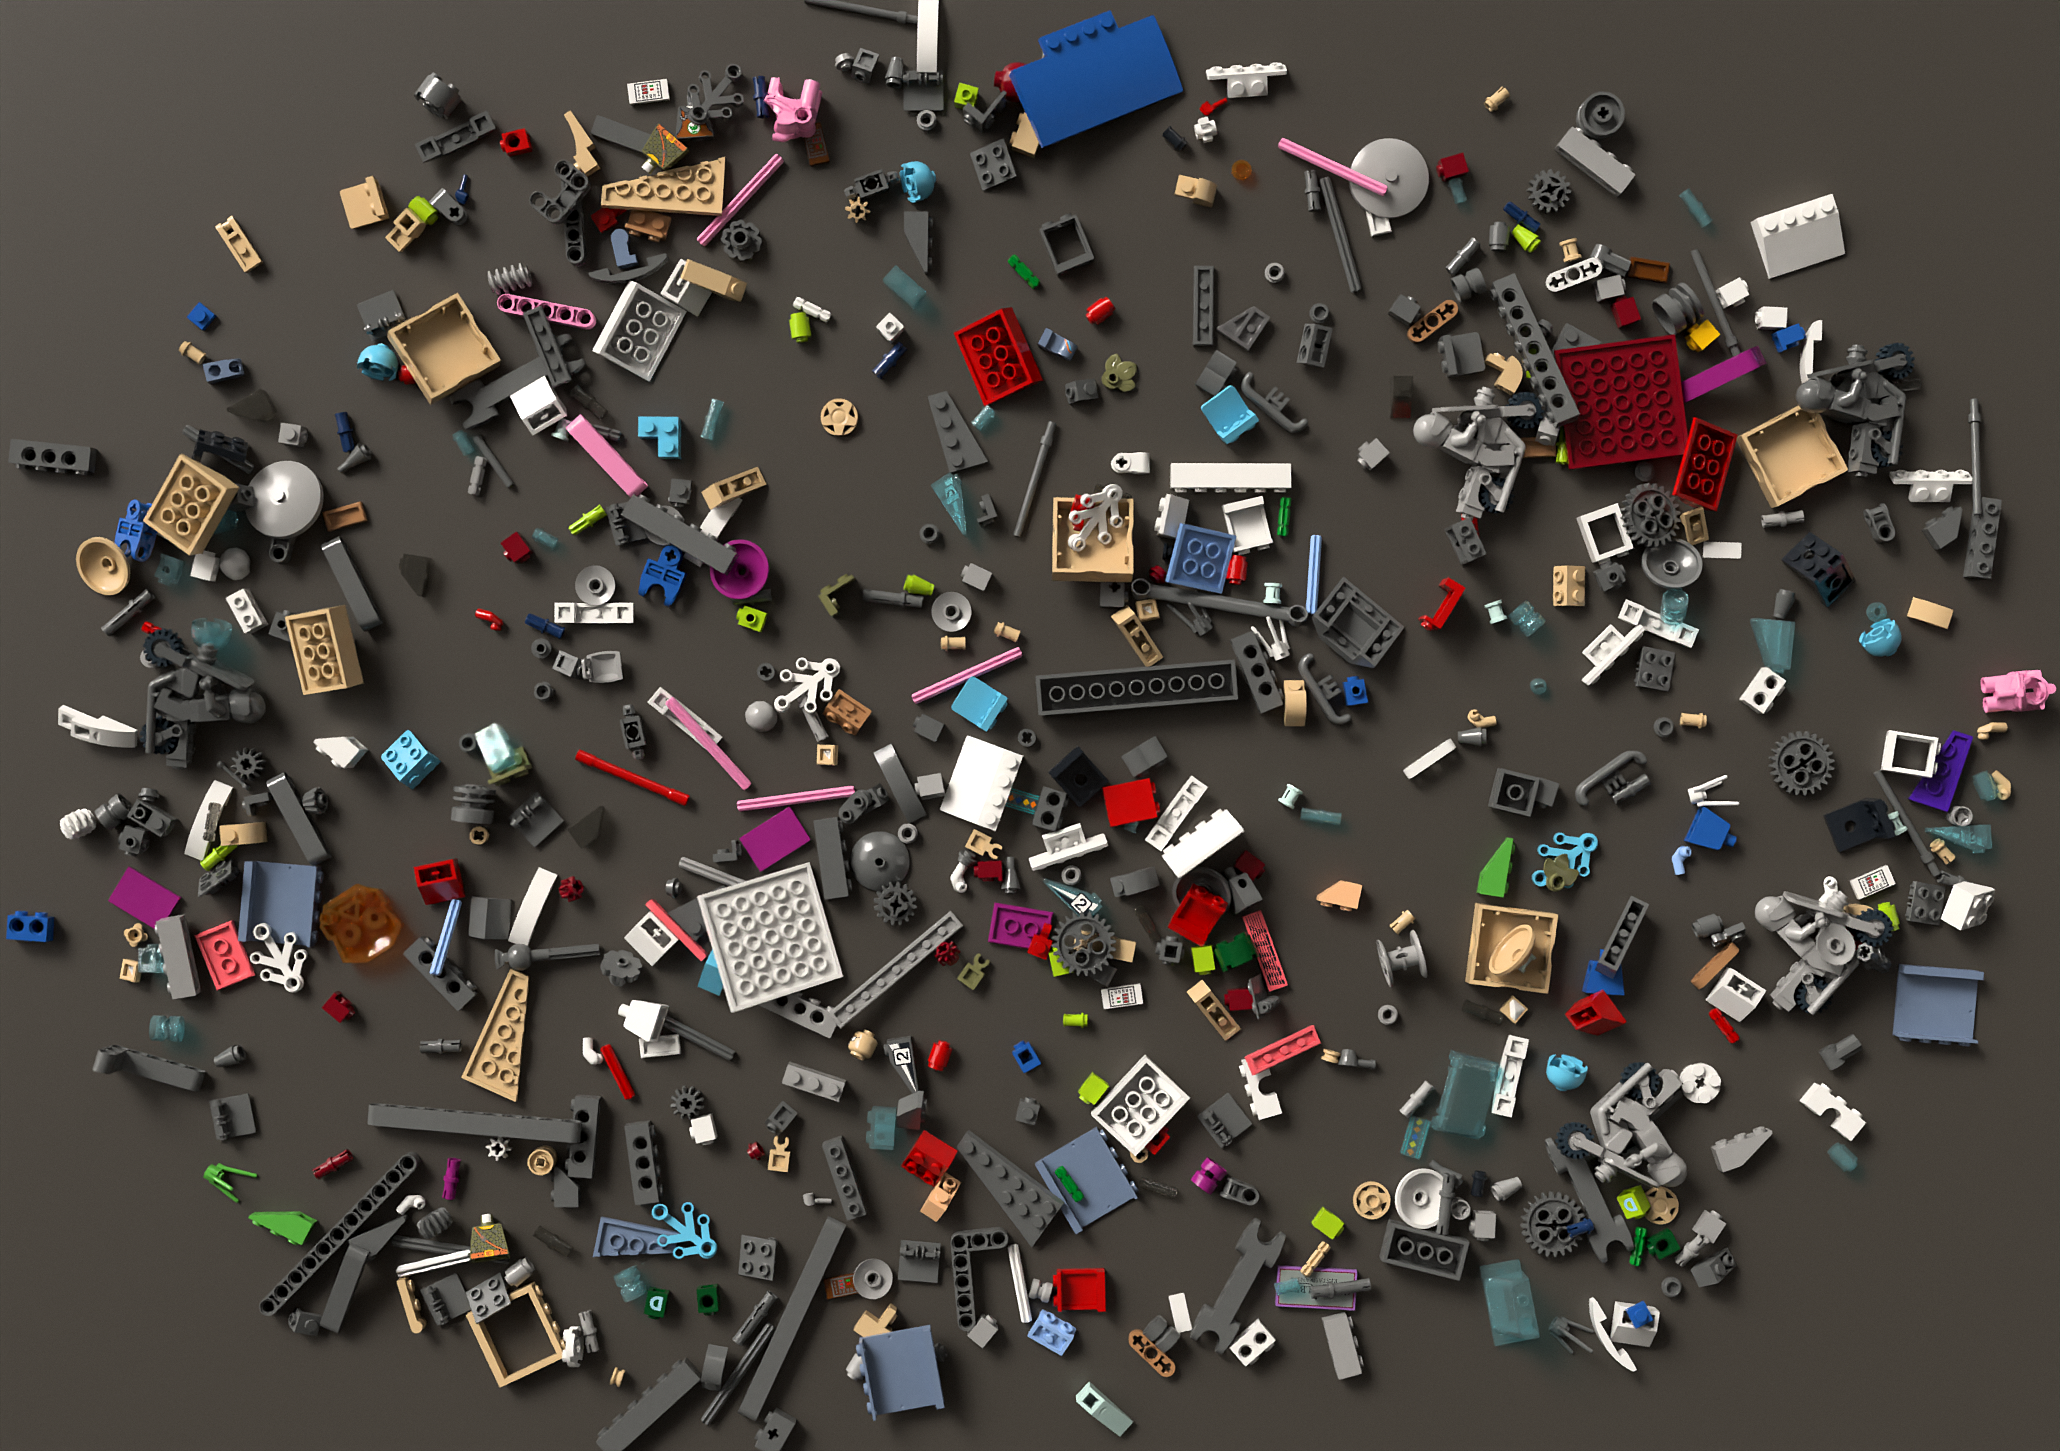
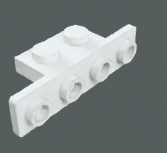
(1246, 80)
(1930, 485)
(1607, 648)
(1066, 845)

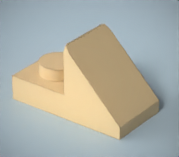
(1695, 526)

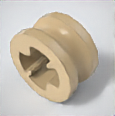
(479, 829)
(1331, 1056)
(617, 1377)

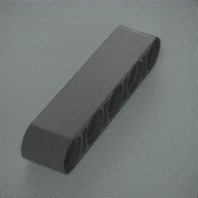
(575, 226)
(352, 584)
(298, 819)
(344, 1288)

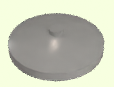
(1397, 167)
(285, 500)

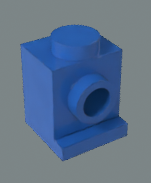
(1788, 337)
(1350, 697)
(1025, 1063)

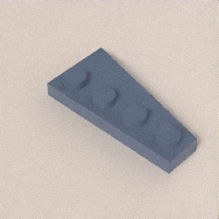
(624, 1238)

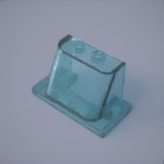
(1509, 1302)

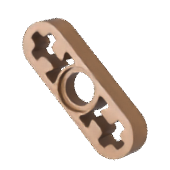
(1440, 308)
(1714, 965)
(1137, 1346)

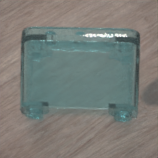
(1466, 1095)

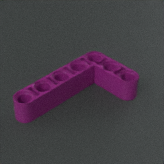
(1722, 373)

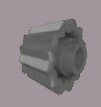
(315, 801)

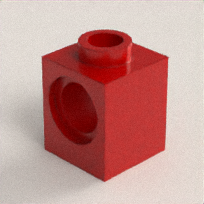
(522, 148)

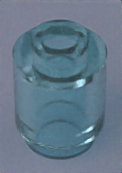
(1985, 785)
(1843, 1157)

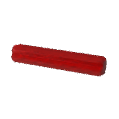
(617, 1072)

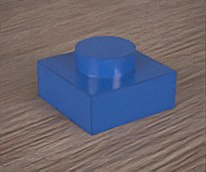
(201, 316)
(1639, 1314)

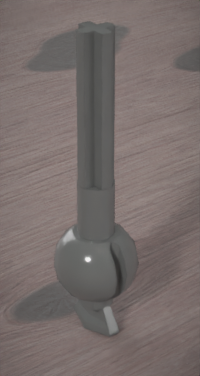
(521, 956)

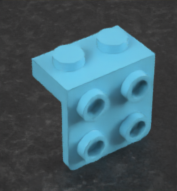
(1229, 414)
(979, 703)
(409, 760)

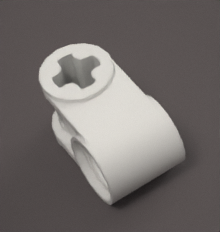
(1135, 463)

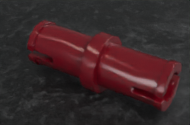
(333, 1164)

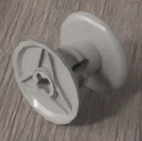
(1401, 958)

